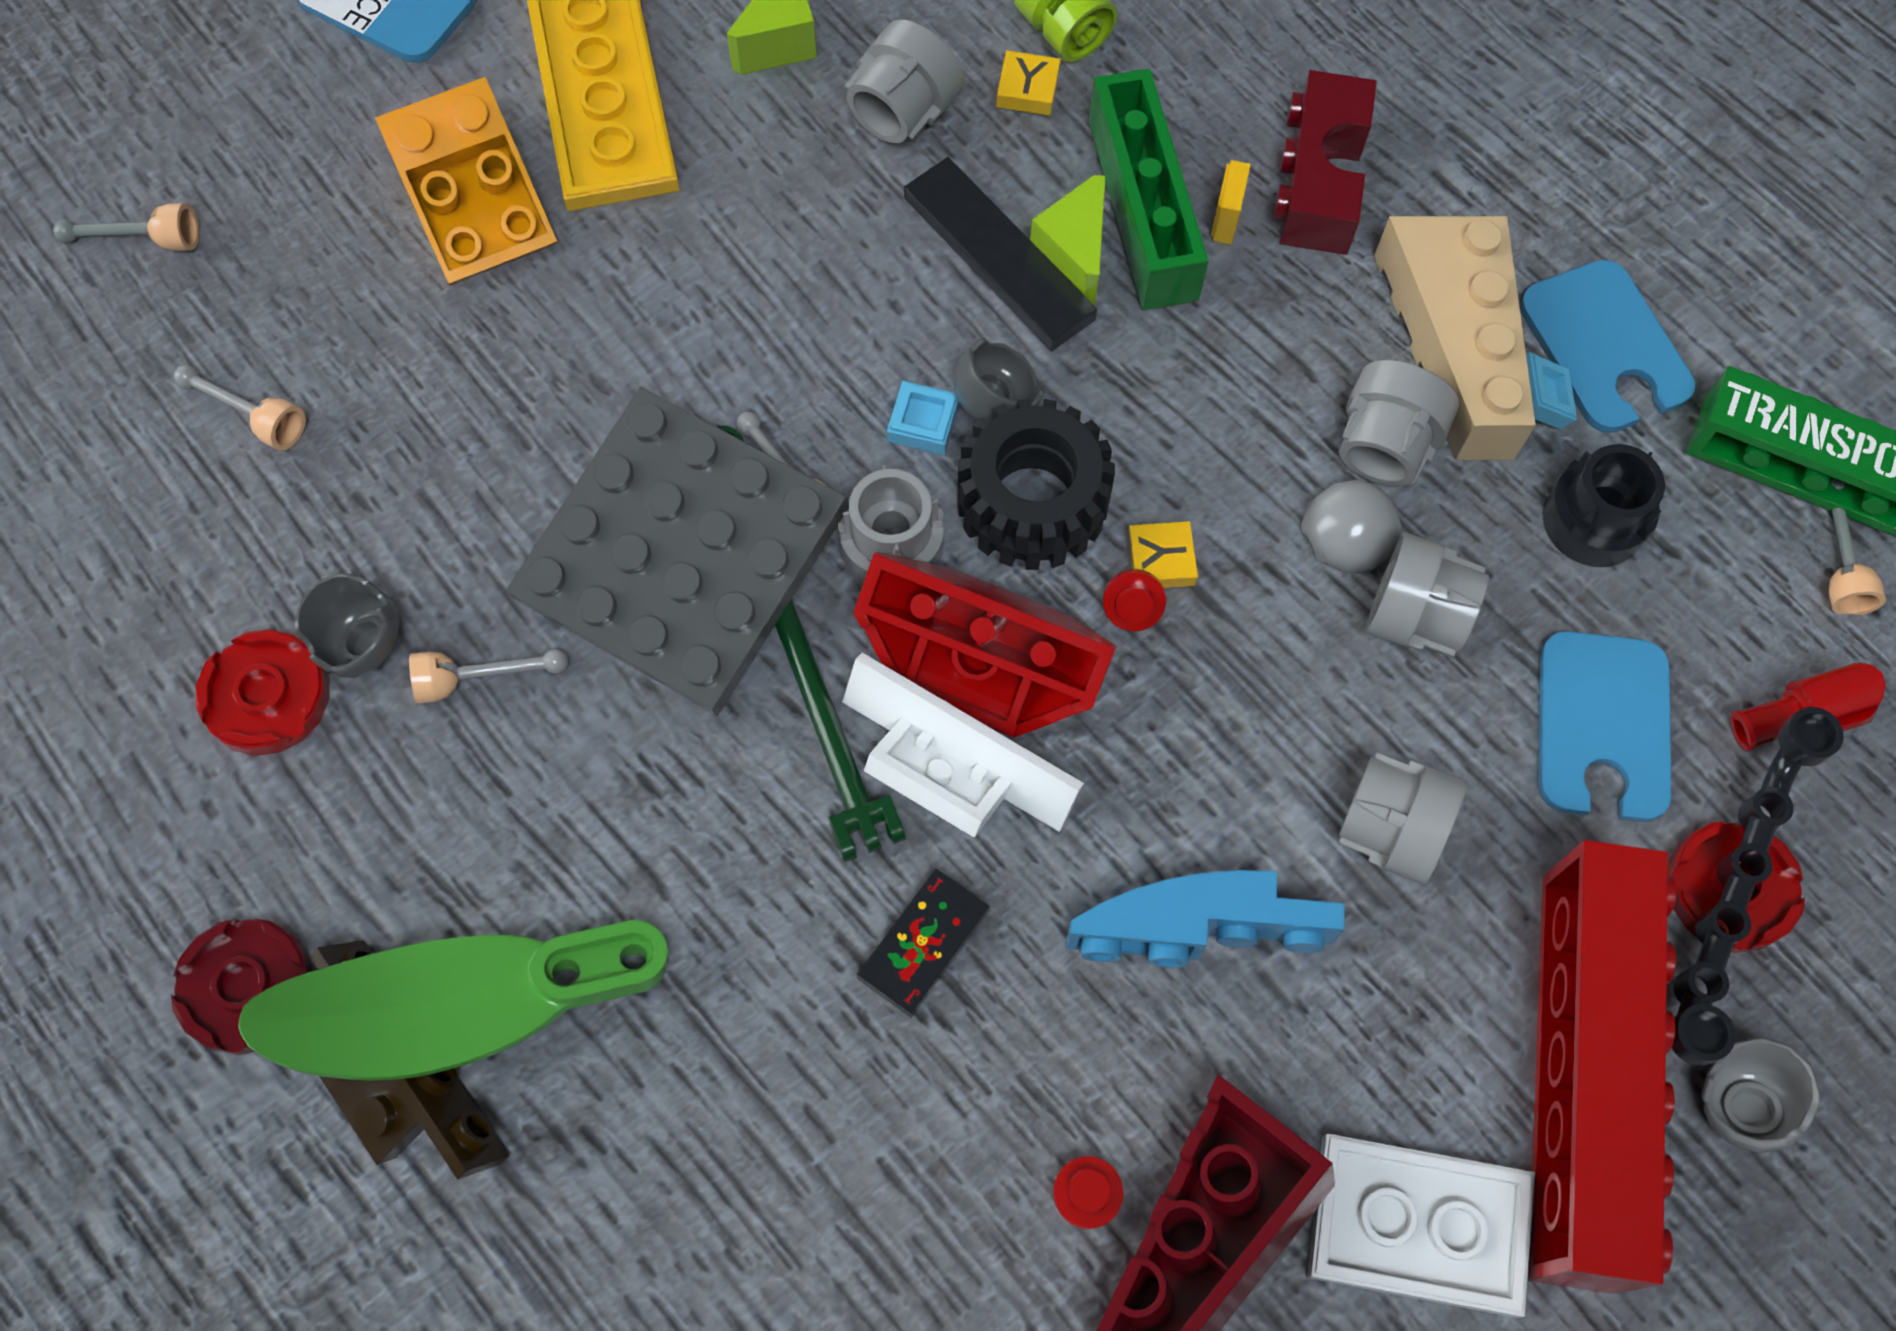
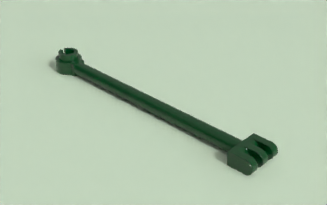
(859, 812)

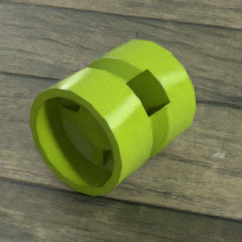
(1071, 26)

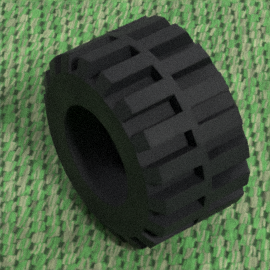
(1037, 440)

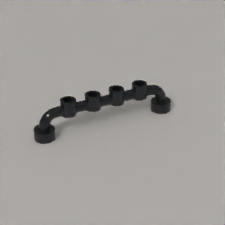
(1701, 1029)

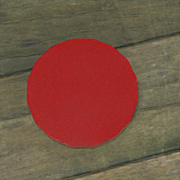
(262, 693)
(1774, 902)

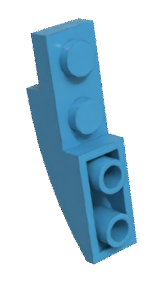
(1176, 915)

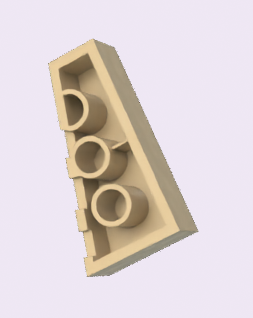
(1465, 323)

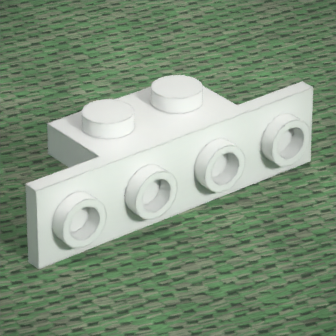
(951, 758)

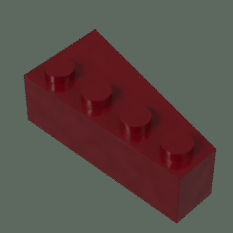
(1222, 1220)

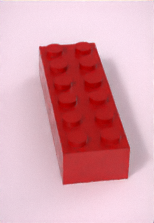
(1603, 1071)

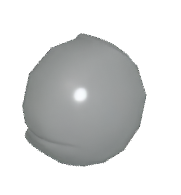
(1352, 526)
(1761, 1095)

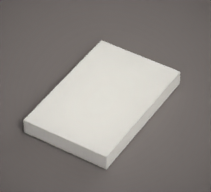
(1424, 1226)

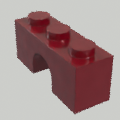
(1323, 201)

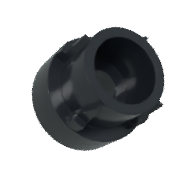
(1605, 505)

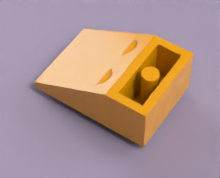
(466, 180)

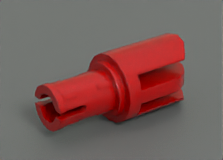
(1845, 692)

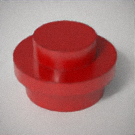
(1134, 600)
(1088, 1192)

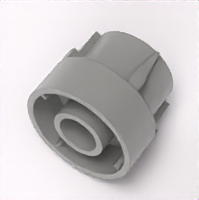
(903, 82)
(1396, 421)
(884, 502)
(1427, 597)
(1403, 815)

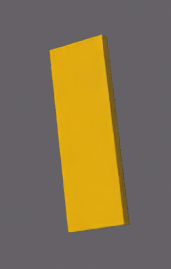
(602, 101)

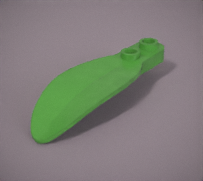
(443, 1000)

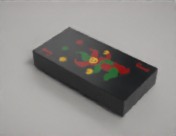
(923, 943)

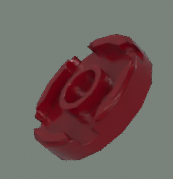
(225, 972)

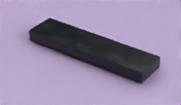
(1000, 254)

